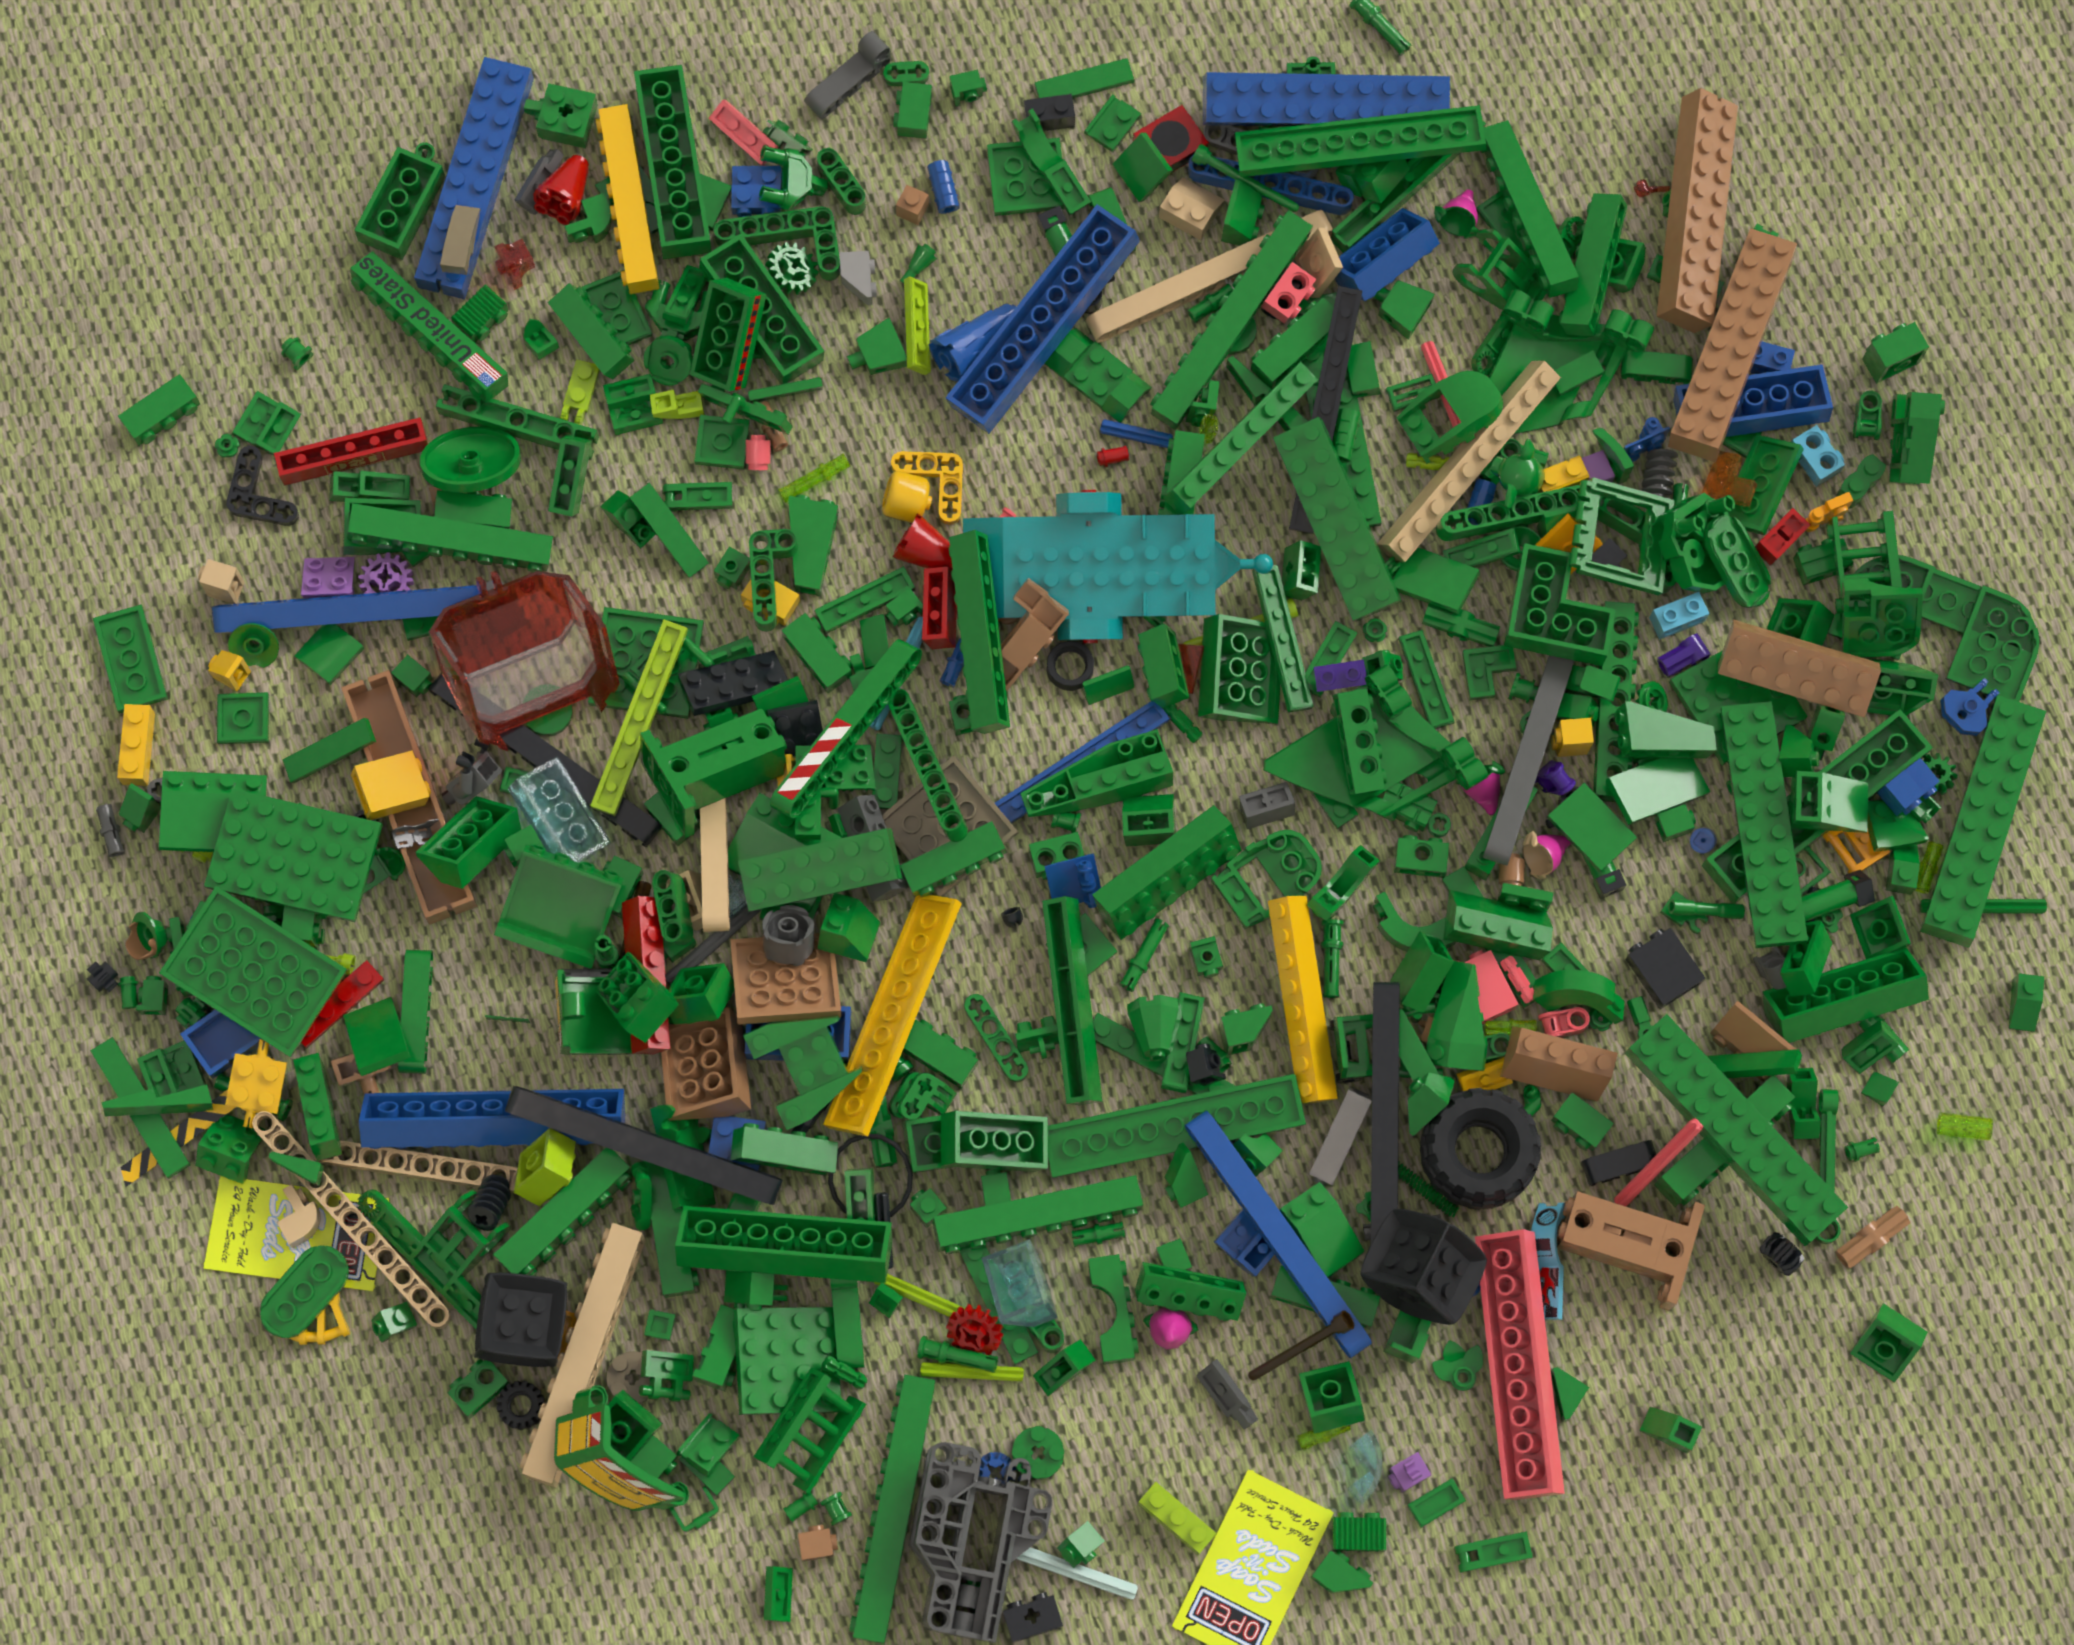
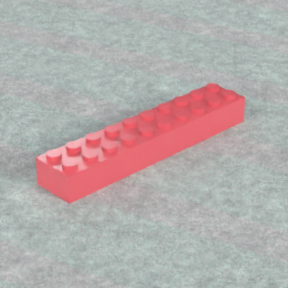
(1520, 1366)

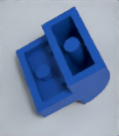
(1244, 1245)

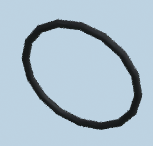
(898, 1149)

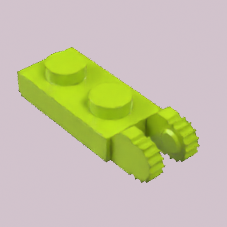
(580, 390)

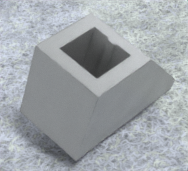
(856, 274)

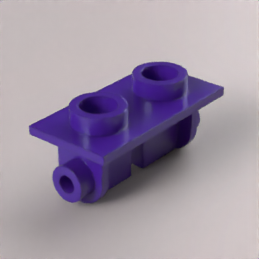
(1340, 675)

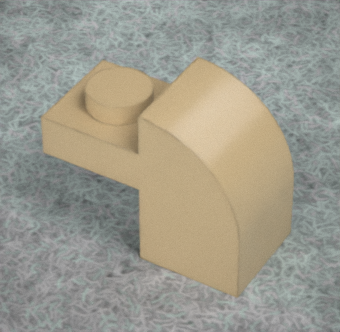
(303, 1222)

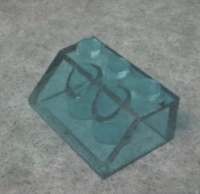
(1019, 1286)

